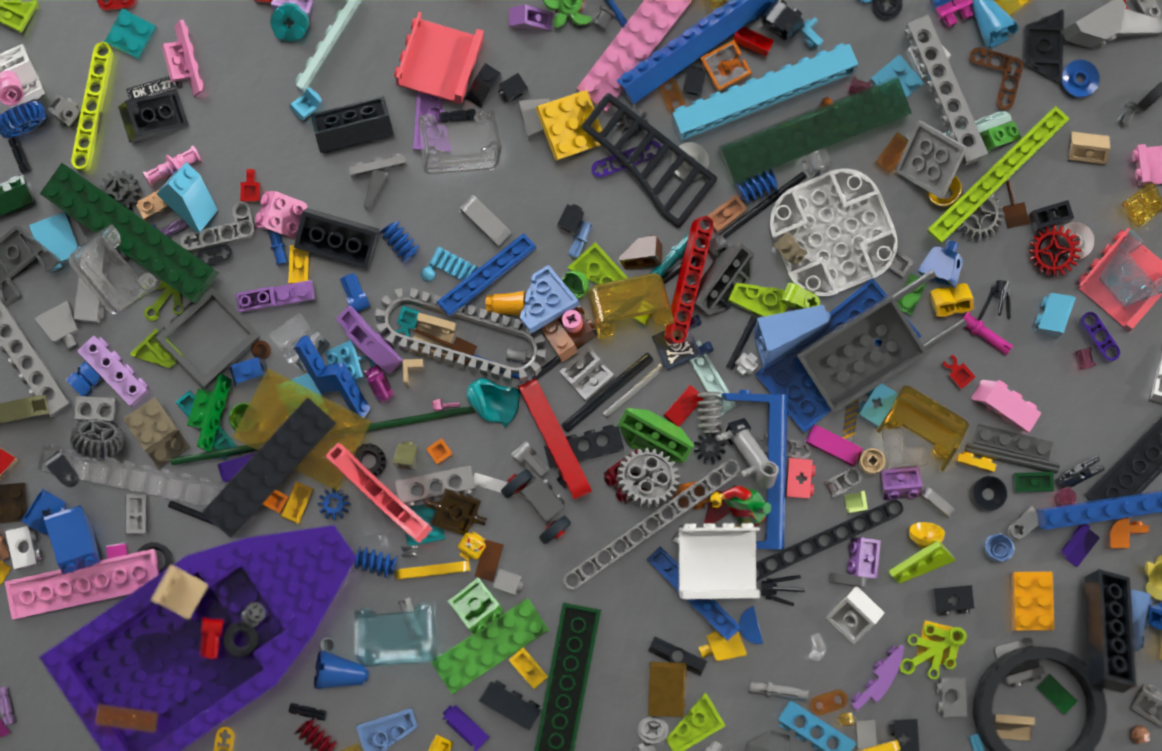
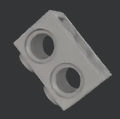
(96, 405)

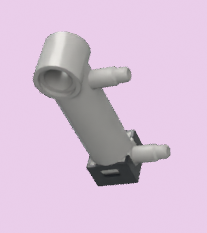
(739, 434)

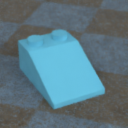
(189, 197)

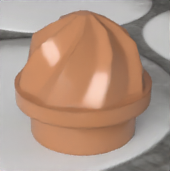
(1139, 734)

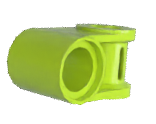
(797, 297)

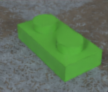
(909, 302)

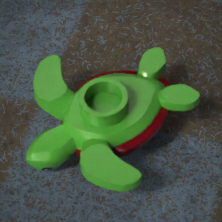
(567, 9)

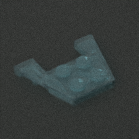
(1126, 278)

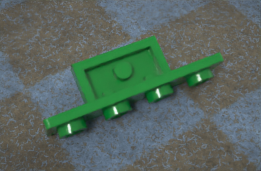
(208, 410)

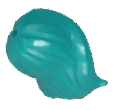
(493, 401)

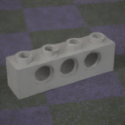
(405, 486)

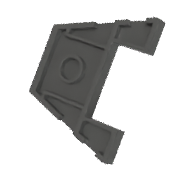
(16, 252)

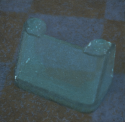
(395, 637)

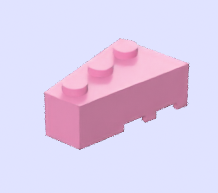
(1007, 404)

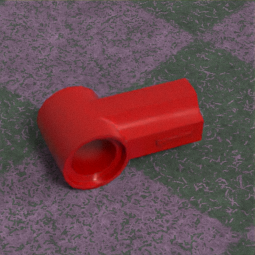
(211, 633)

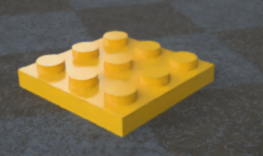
(563, 123)

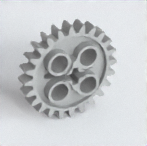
(657, 491)

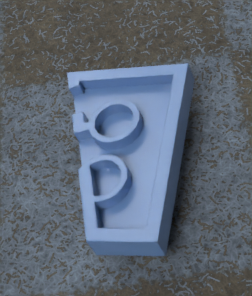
(386, 730)

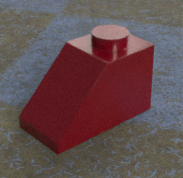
(714, 514)

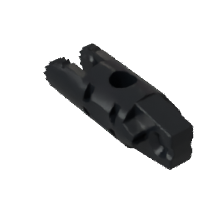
(1072, 477)

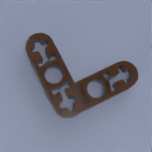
(1004, 68)

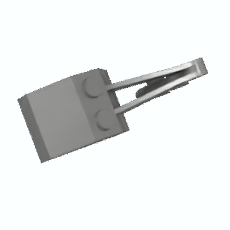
(1115, 21)

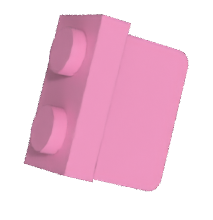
(1148, 164)
(280, 214)

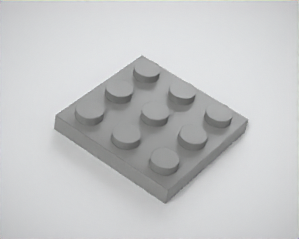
(931, 159)

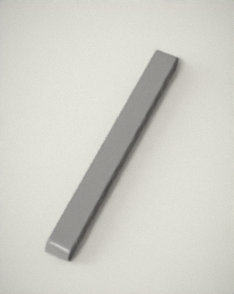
(642, 527)

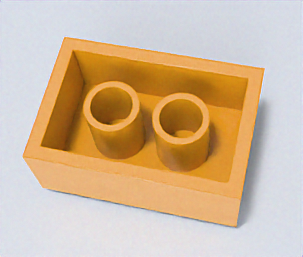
(1032, 601)

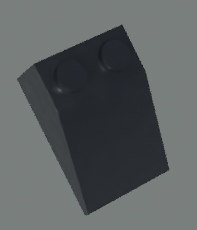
(152, 115)

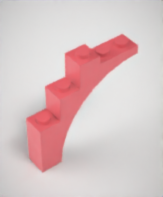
(378, 493)

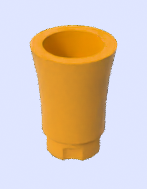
(506, 303)

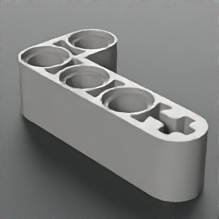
(217, 232)

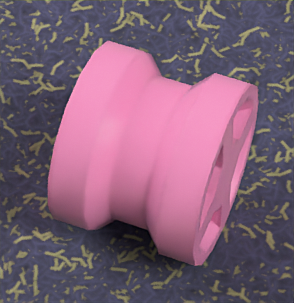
(572, 325)

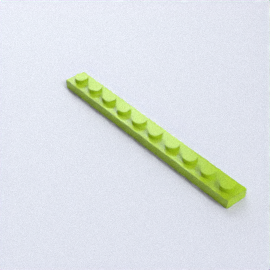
(997, 175)

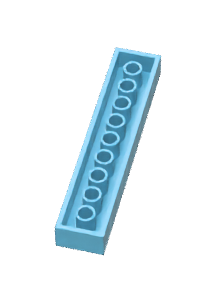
(764, 92)

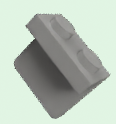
(1026, 670)

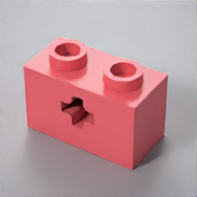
(794, 469)

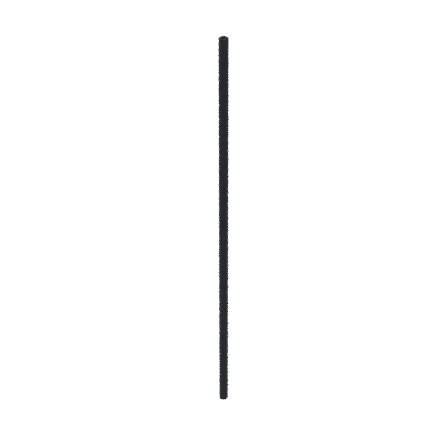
(676, 270)

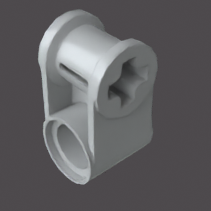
(842, 483)
(1027, 523)

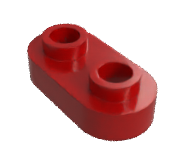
(114, 5)

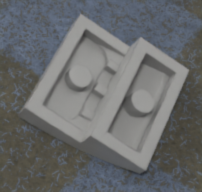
(587, 374)

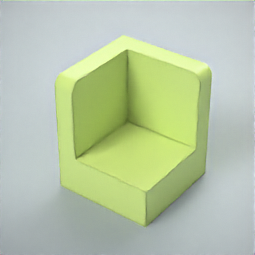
(855, 502)

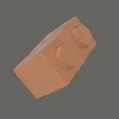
(559, 340)

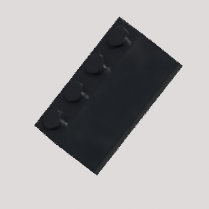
(352, 124)
(336, 238)

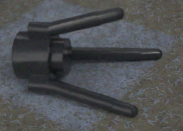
(1002, 291)
(770, 588)

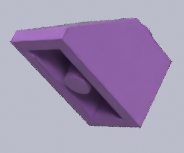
(530, 18)

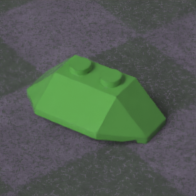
(648, 430)

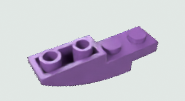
(275, 297)
(368, 341)
(885, 673)

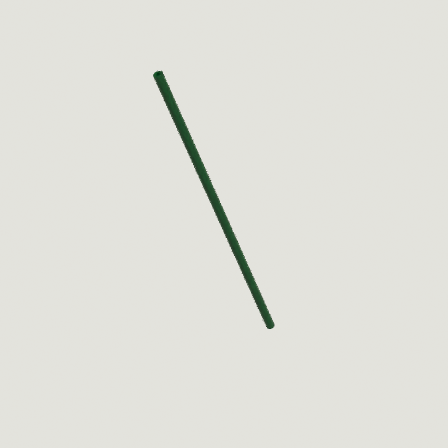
(373, 426)

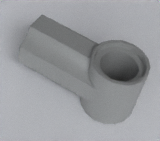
(527, 457)

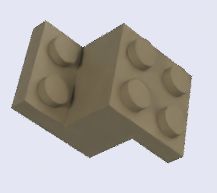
(156, 433)

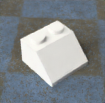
(855, 615)

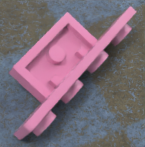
(180, 59)

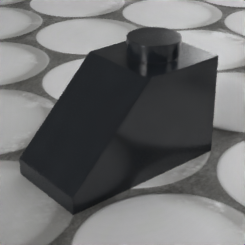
(483, 85)

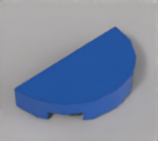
(750, 627)

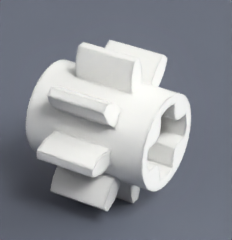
(746, 364)

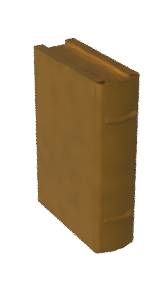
(667, 689)

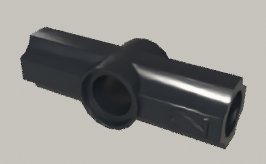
(665, 650)

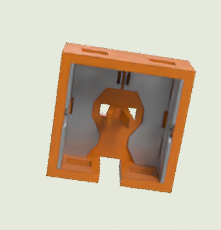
(728, 56)

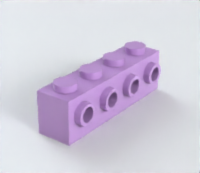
(113, 371)

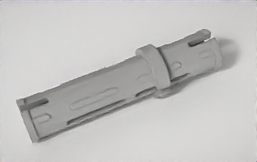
(778, 691)

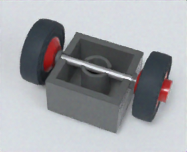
(542, 500)

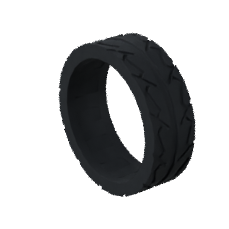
(988, 684)

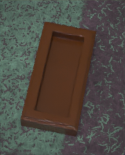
(489, 560)

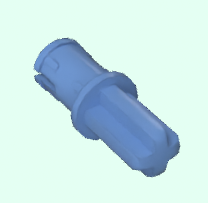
(580, 239)

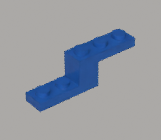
(331, 377)

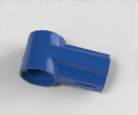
(355, 295)

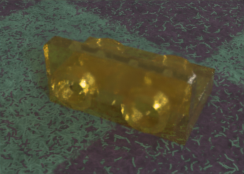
(1143, 205)

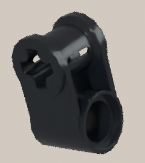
(60, 467)

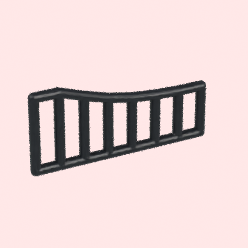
(641, 177)

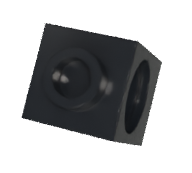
(694, 81)
(512, 88)
(570, 219)

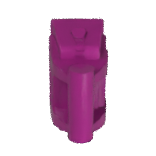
(379, 383)

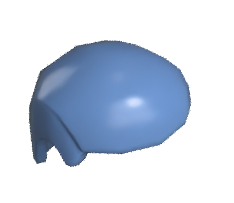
(999, 548)

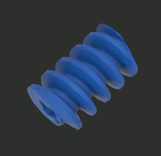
(756, 187)
(399, 241)
(375, 562)

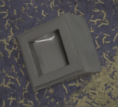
(716, 246)

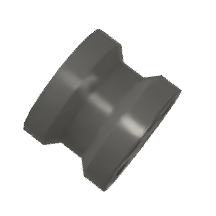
(257, 612)

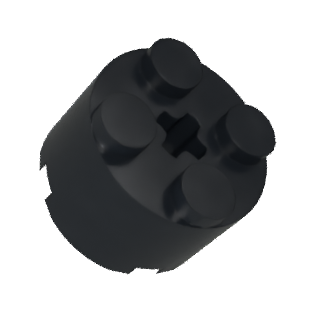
(782, 20)

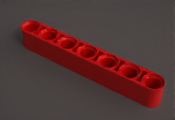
(695, 273)
(554, 438)

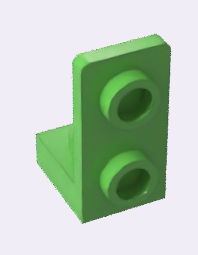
(1000, 135)

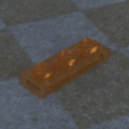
(127, 718)

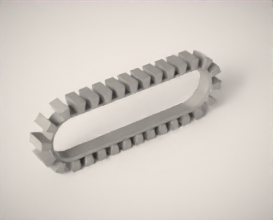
(462, 357)

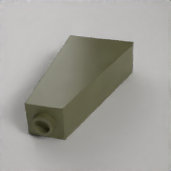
(23, 408)

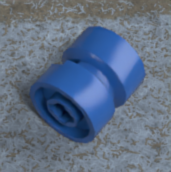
(83, 378)

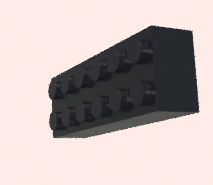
(1110, 631)

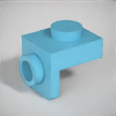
(810, 36)
(306, 104)

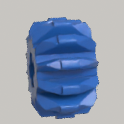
(340, 505)

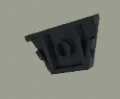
(1045, 45)

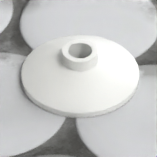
(695, 151)
(1084, 235)

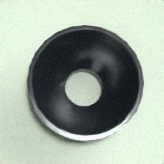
(998, 488)

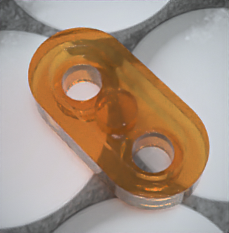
(672, 95)
(828, 702)

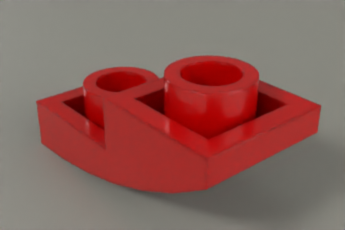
(683, 406)

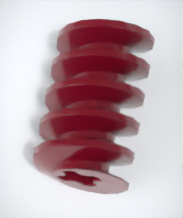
(315, 737)

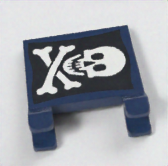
(680, 353)

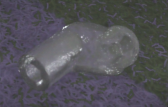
(819, 648)

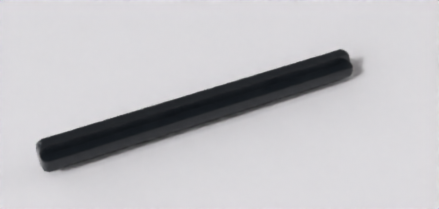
(607, 392)

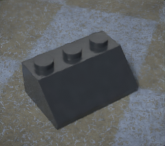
(510, 704)

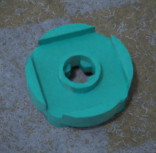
(296, 14)

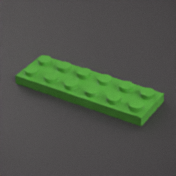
(490, 647)

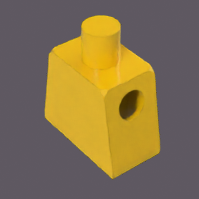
(721, 648)

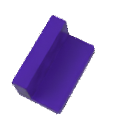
(1079, 545)

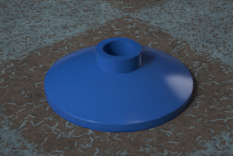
(1087, 72)

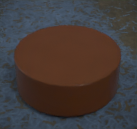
(261, 350)

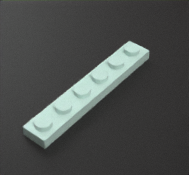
(324, 47)

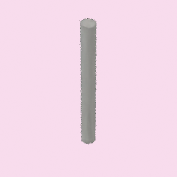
(633, 390)

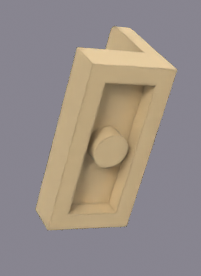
(1089, 147)
(411, 365)
(1014, 727)

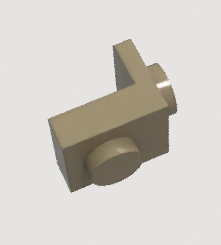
(790, 249)

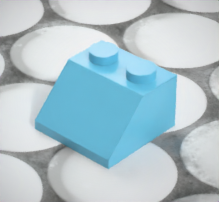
(1054, 314)

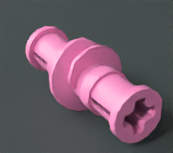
(171, 165)

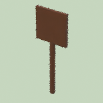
(1015, 214)
(459, 344)

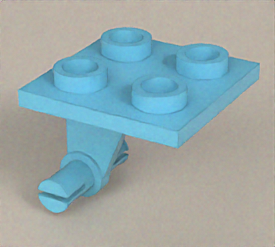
(347, 354)

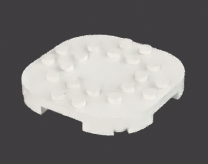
(840, 226)

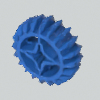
(22, 119)

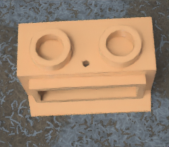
(151, 205)

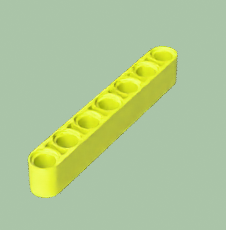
(89, 98)

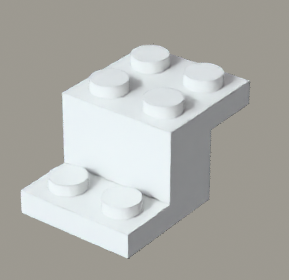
(19, 63)

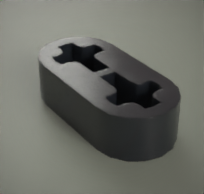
(216, 260)

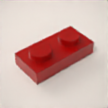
(753, 40)

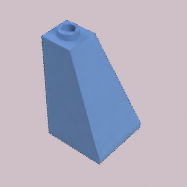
(788, 331)

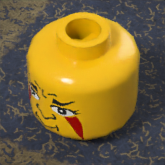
(471, 546)

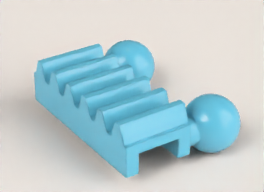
(449, 264)

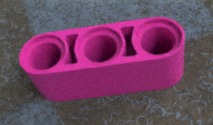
(834, 445)

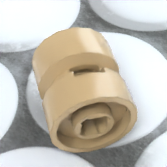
(871, 461)

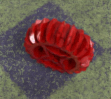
(1055, 259)

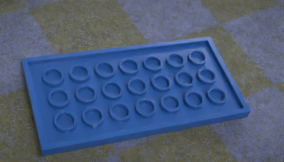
(791, 378)

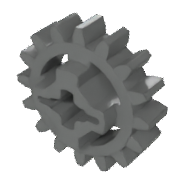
(127, 189)

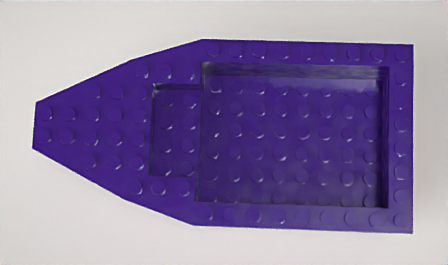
(151, 656)

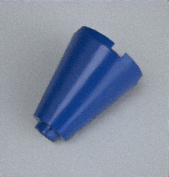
(337, 672)

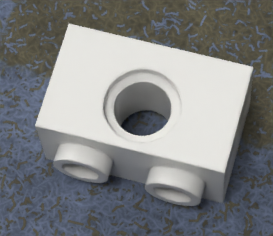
(15, 539)

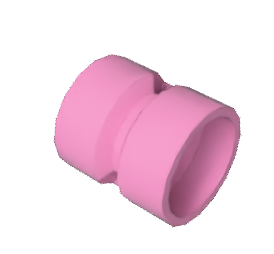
(10, 88)

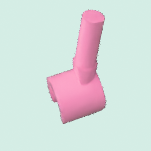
(438, 405)

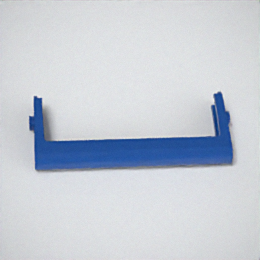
(777, 454)

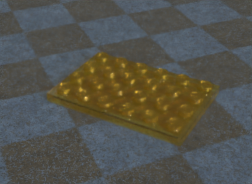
(273, 405)

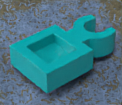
(407, 320)

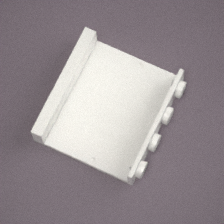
(717, 561)

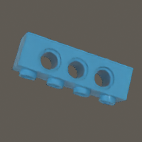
(793, 711)

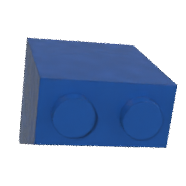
(72, 539)

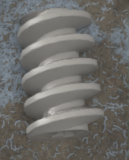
(710, 412)

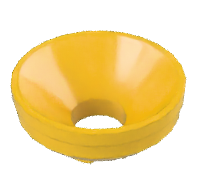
(955, 187)
(925, 534)

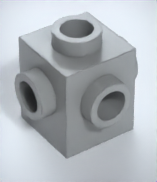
(64, 110)

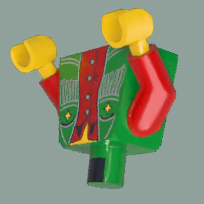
(744, 504)

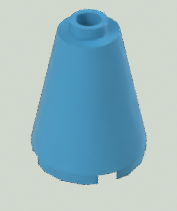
(993, 22)

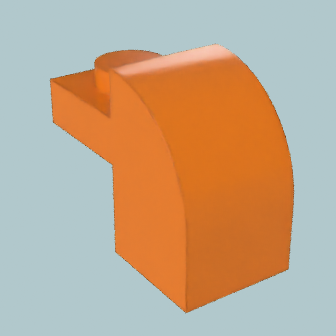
(1119, 533)

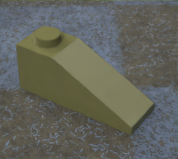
(406, 456)

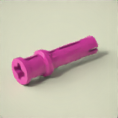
(977, 328)

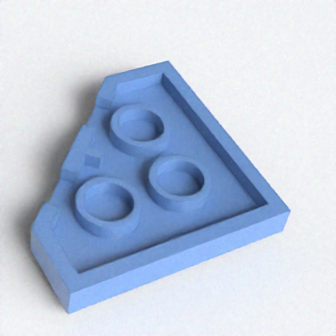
(546, 300)

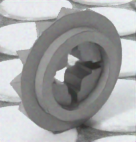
(654, 723)

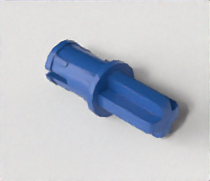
(278, 248)

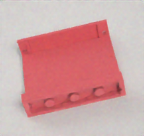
(438, 60)
(1100, 295)

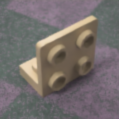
(437, 327)
(179, 592)

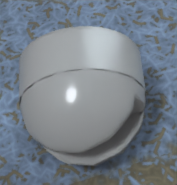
(331, 644)

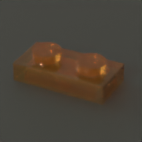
(892, 153)

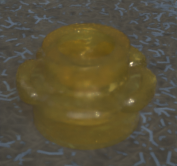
(846, 719)

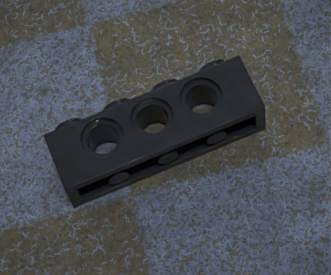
(610, 432)

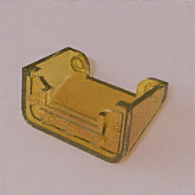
(627, 300)

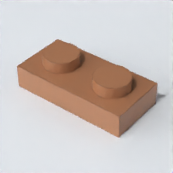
(727, 213)

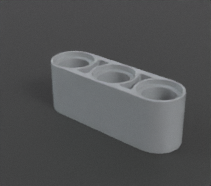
(485, 220)

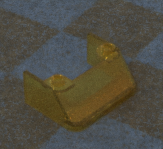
(928, 421)

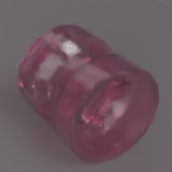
(1065, 496)

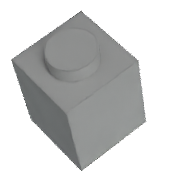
(508, 582)

